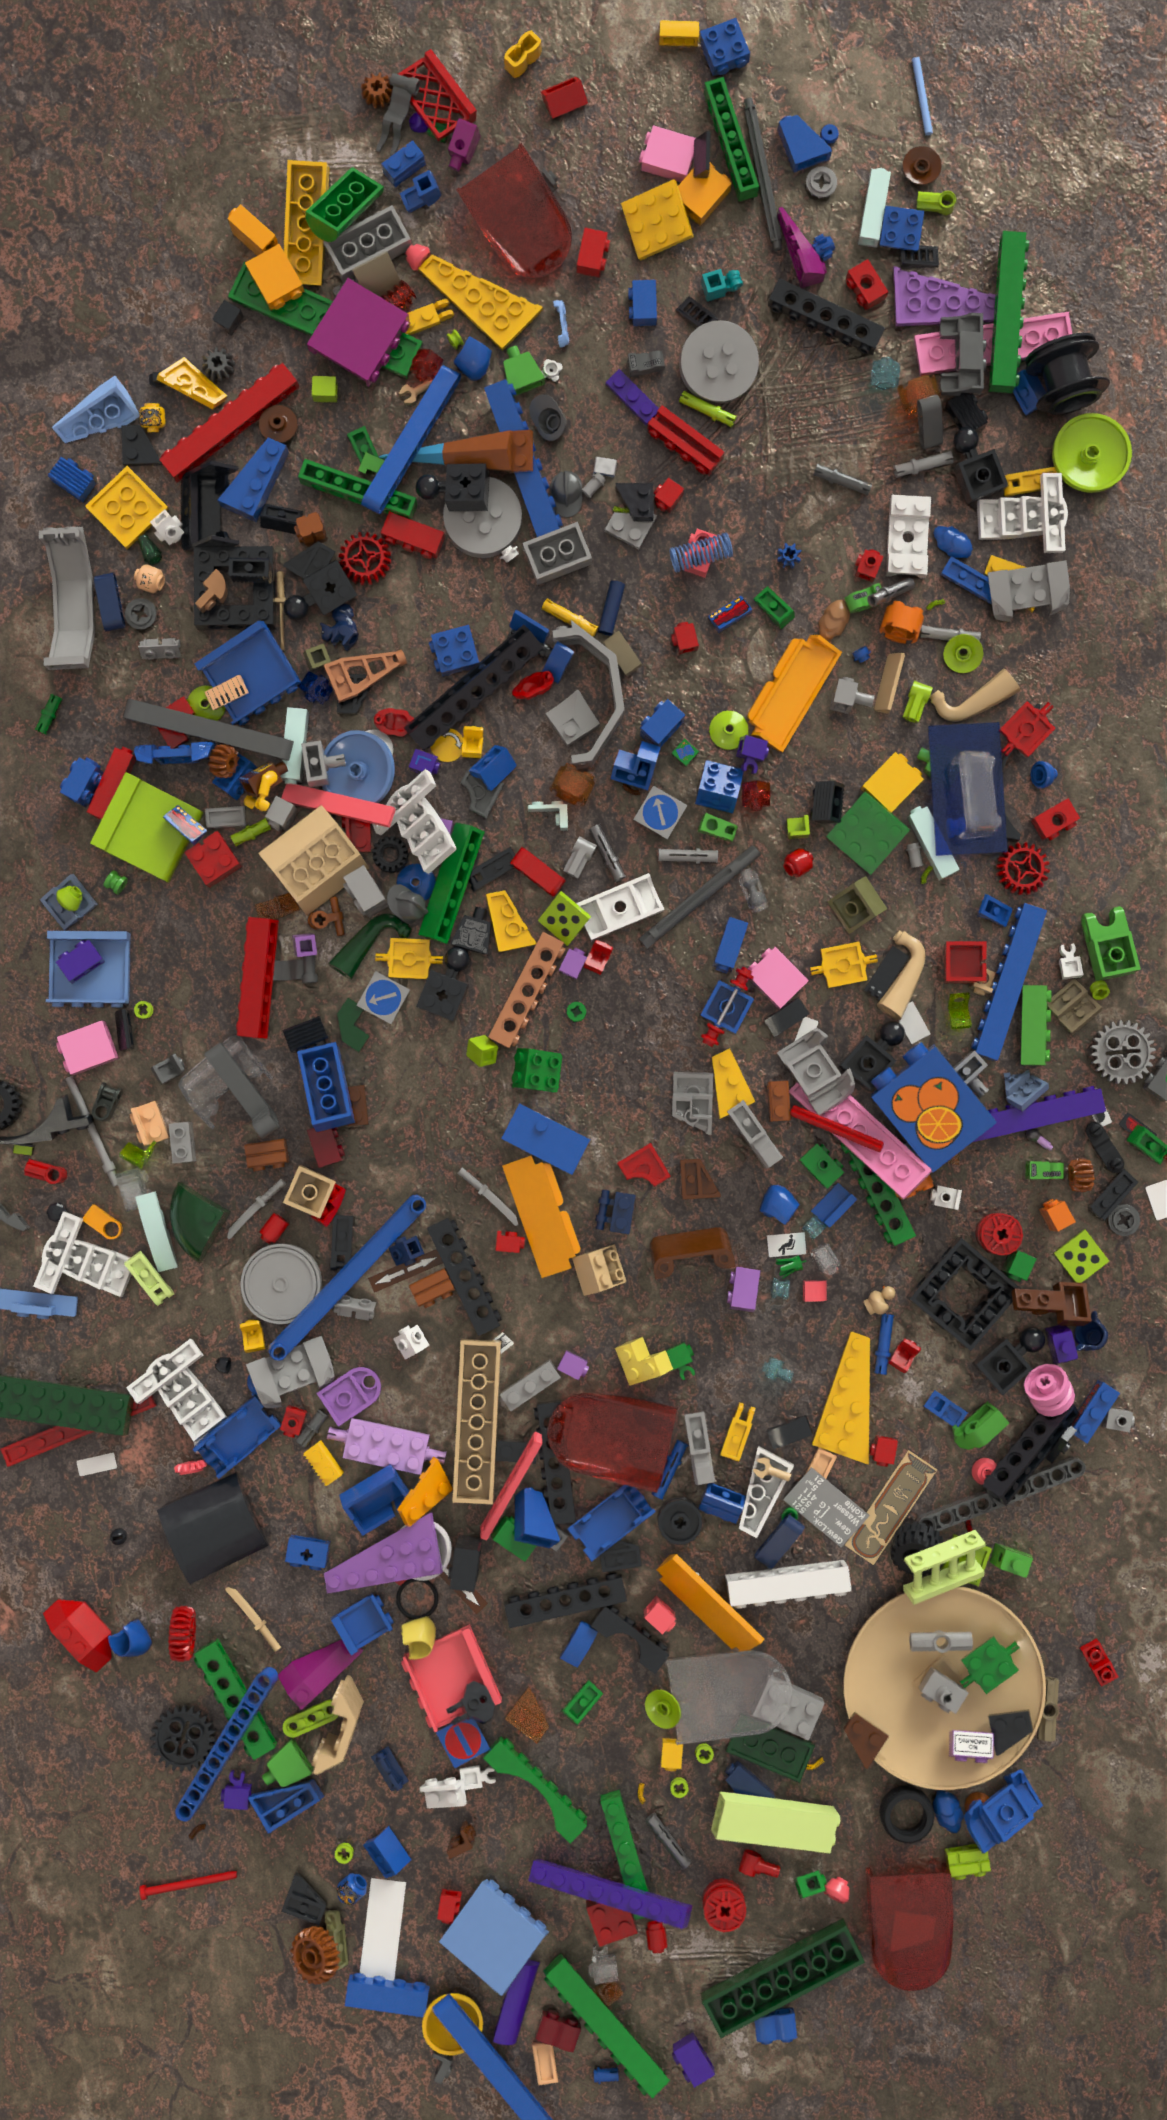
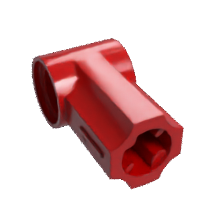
(44, 1171)

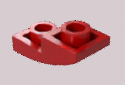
(332, 1206)
(1099, 1662)

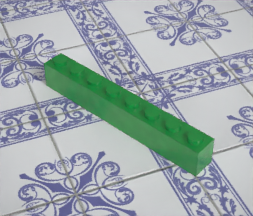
(1008, 312)
(607, 2027)

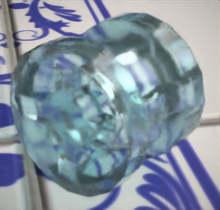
(813, 1227)
(780, 1288)

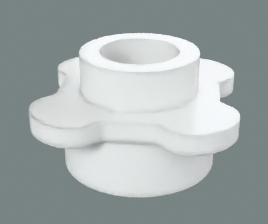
(550, 364)
(509, 553)

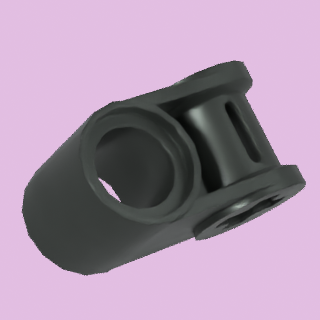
(107, 1101)

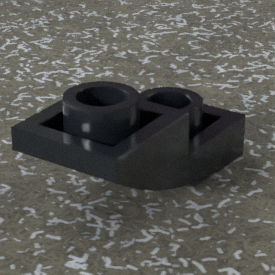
(786, 1017)
(789, 1432)

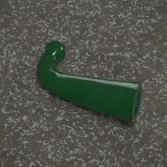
(351, 955)

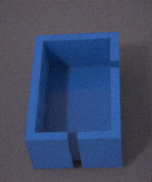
(373, 1499)

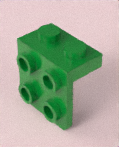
(537, 1070)

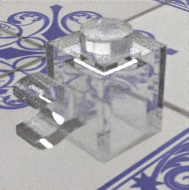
(603, 1966)

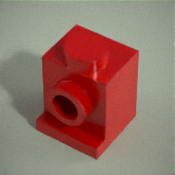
(509, 1242)
(296, 1414)
(448, 1905)

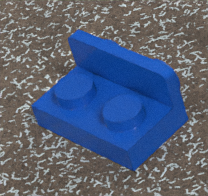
(232, 784)

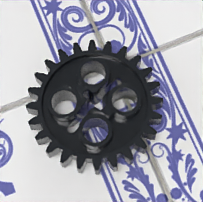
(166, 1732)

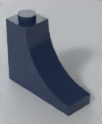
(746, 1782)

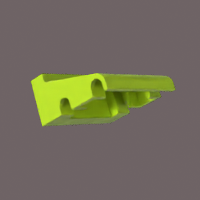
(137, 831)

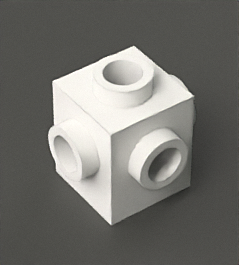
(167, 527)
(410, 1341)

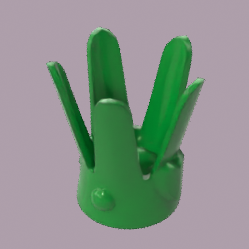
(790, 1265)

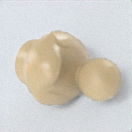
(876, 1301)

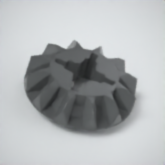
(138, 605)
(1132, 1222)

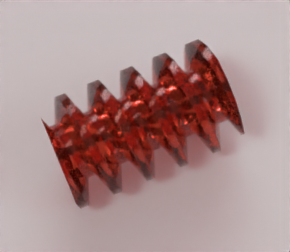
(400, 295)

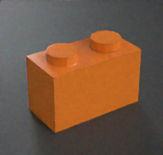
(1056, 1215)

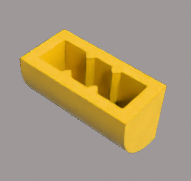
(679, 33)

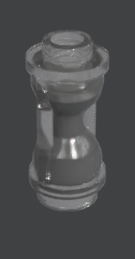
(756, 900)

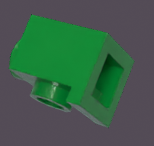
(818, 1880)

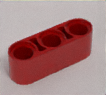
(537, 871)

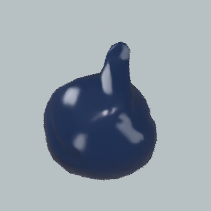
(1091, 1336)

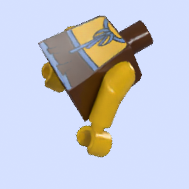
(259, 783)

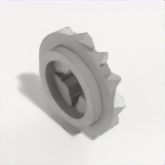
(829, 178)

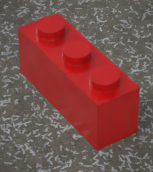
(412, 535)

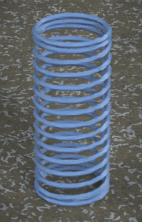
(726, 546)

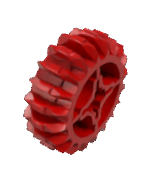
(372, 557)
(1014, 865)
(182, 1633)

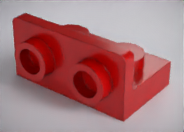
(358, 833)

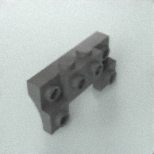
(969, 350)

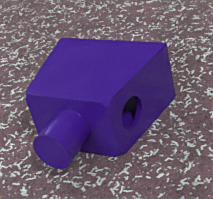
(1061, 1344)

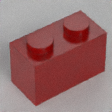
(592, 252)

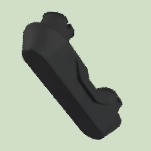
(1104, 1147)

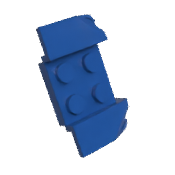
(179, 755)
(1003, 1812)

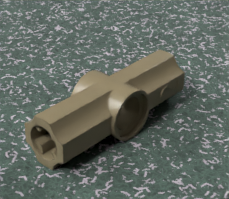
(1047, 1726)

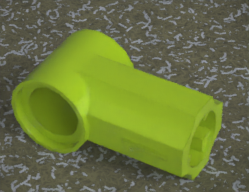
(933, 202)
(918, 697)

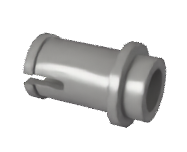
(593, 485)
(914, 855)

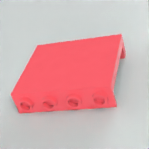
(446, 1672)

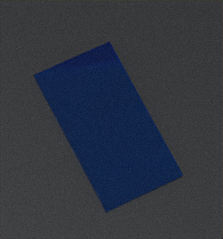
(947, 794)

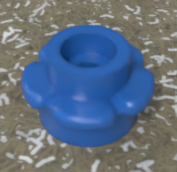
(861, 654)

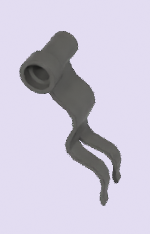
(398, 108)
(295, 970)

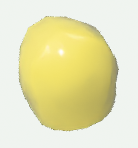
(419, 1636)

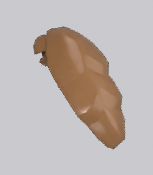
(834, 620)

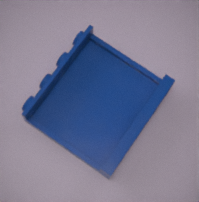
(261, 665)

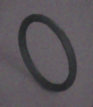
(413, 1616)

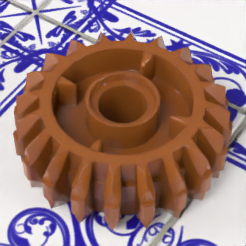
(315, 1955)

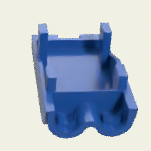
(237, 1436)
(611, 1521)

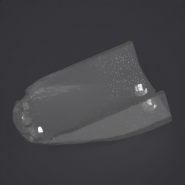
(728, 1694)

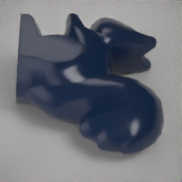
(344, 629)

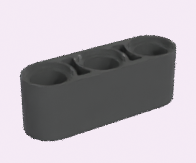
(930, 421)

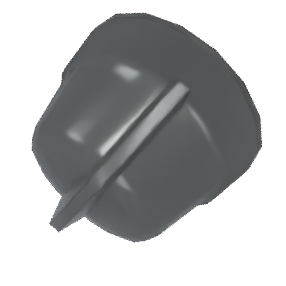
(547, 417)
(567, 493)
(406, 904)

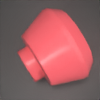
(417, 256)
(982, 1468)
(837, 1890)

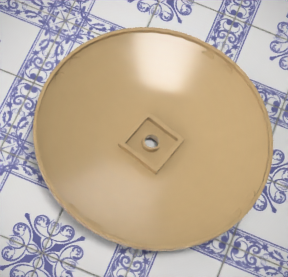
(885, 1679)

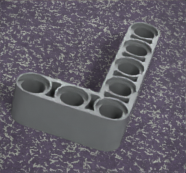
(263, 1117)

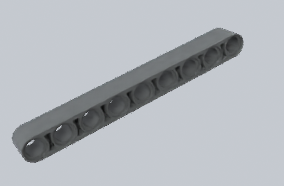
(208, 729)
(992, 1504)

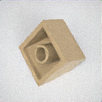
(309, 1191)

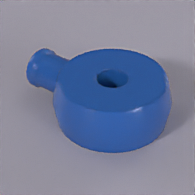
(832, 129)

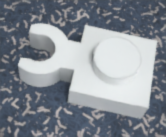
(1070, 965)
(474, 1776)

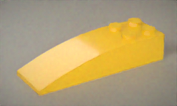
(304, 250)

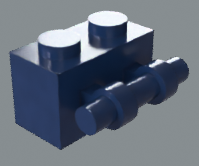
(622, 1212)

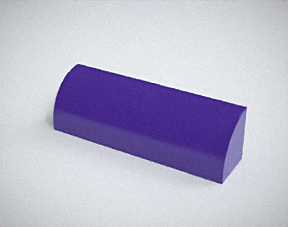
(515, 2005)

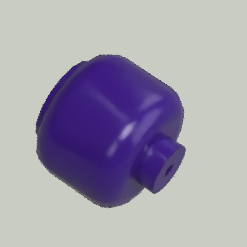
(417, 123)

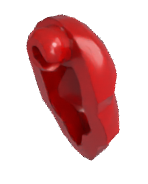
(533, 685)
(392, 721)

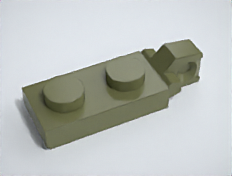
(336, 1929)

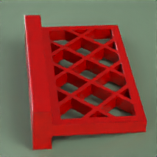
(451, 90)

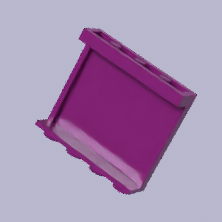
(359, 331)

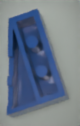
(284, 1803)

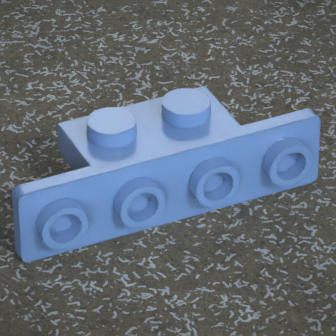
(38, 1303)

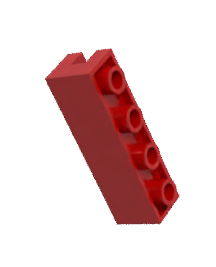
(685, 440)

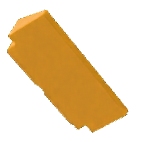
(793, 690)
(537, 1203)
(707, 1604)

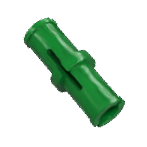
(48, 714)

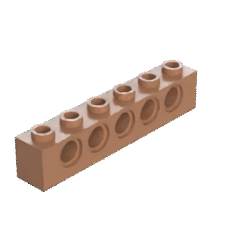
(545, 943)

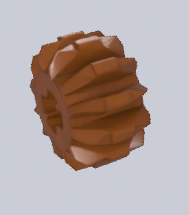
(370, 92)
(223, 761)
(1081, 1175)

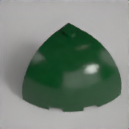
(195, 1221)

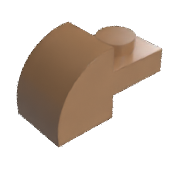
(216, 589)

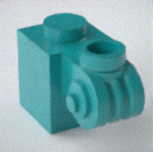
(716, 285)

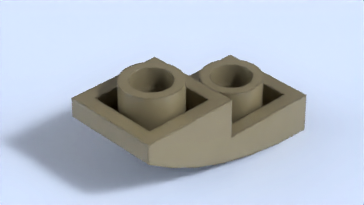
(625, 655)

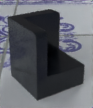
(228, 317)

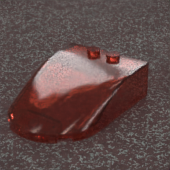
(519, 215)
(613, 1438)
(911, 1927)

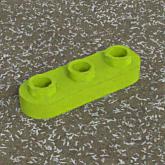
(303, 1722)

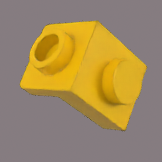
(472, 742)
(252, 1336)

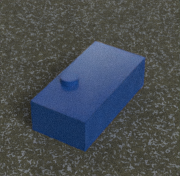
(326, 1087)
(545, 1139)

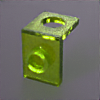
(959, 1011)
(136, 1155)

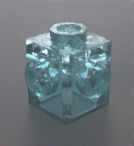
(885, 373)

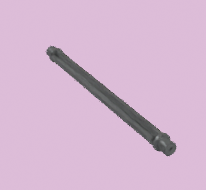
(762, 172)

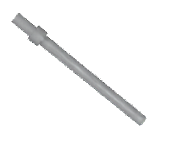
(108, 1166)

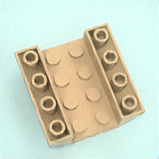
(313, 859)
(348, 1704)

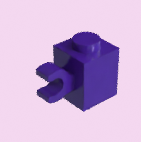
(753, 751)
(236, 1793)

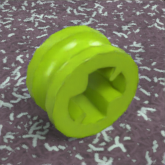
(455, 339)
(1099, 990)
(137, 1010)
(702, 1759)
(678, 1781)
(339, 1857)

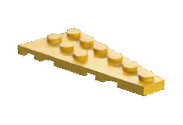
(846, 1411)

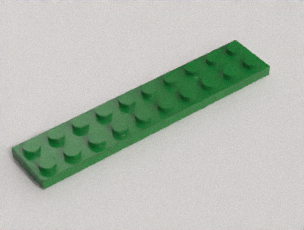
(306, 314)

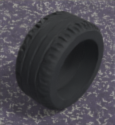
(913, 1834)

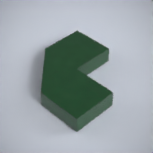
(347, 1018)

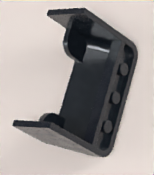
(201, 507)

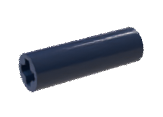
(611, 607)

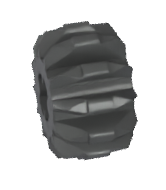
(216, 358)

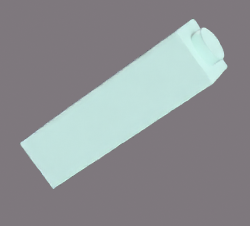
(874, 207)
(295, 730)
(923, 827)

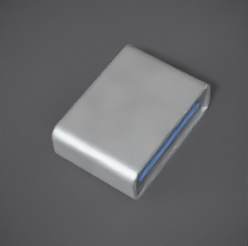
(605, 466)

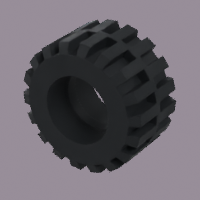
(11, 1104)
(911, 1540)

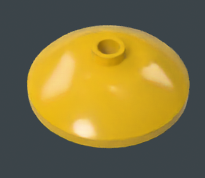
(436, 2033)

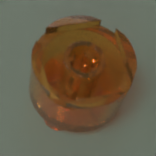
(917, 389)
(572, 784)

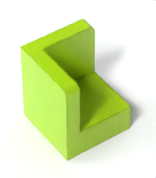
(324, 389)
(798, 827)
(482, 1050)

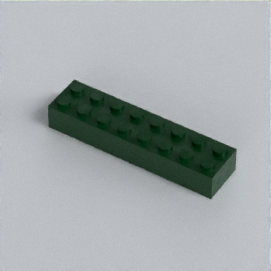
(65, 1405)
(782, 1978)

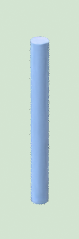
(922, 96)

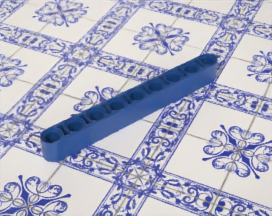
(411, 439)
(220, 1750)
(488, 2060)

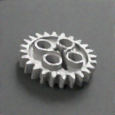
(1124, 1069)

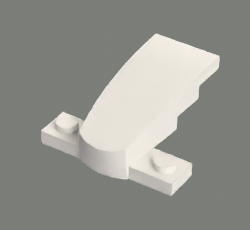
(1027, 515)
(420, 822)
(80, 1260)
(180, 1390)

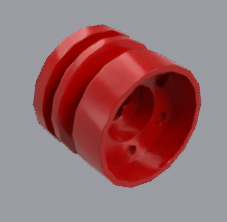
(988, 1238)
(727, 1894)

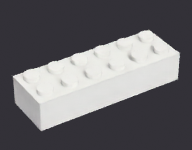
(788, 1583)

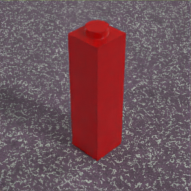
(120, 762)

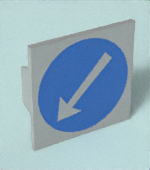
(660, 812)
(383, 997)

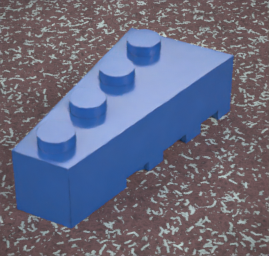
(255, 481)

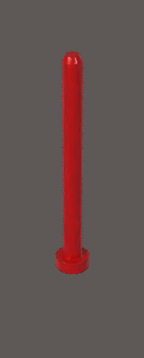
(147, 1891)

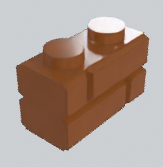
(310, 529)
(778, 1101)
(266, 1153)
(432, 1287)

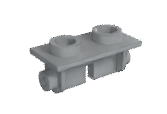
(151, 649)
(363, 1307)

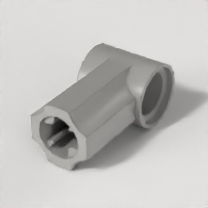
(581, 854)

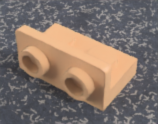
(149, 1123)

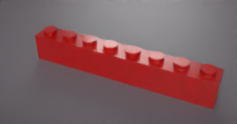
(229, 422)

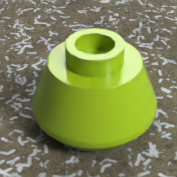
(69, 898)

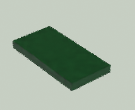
(774, 1751)

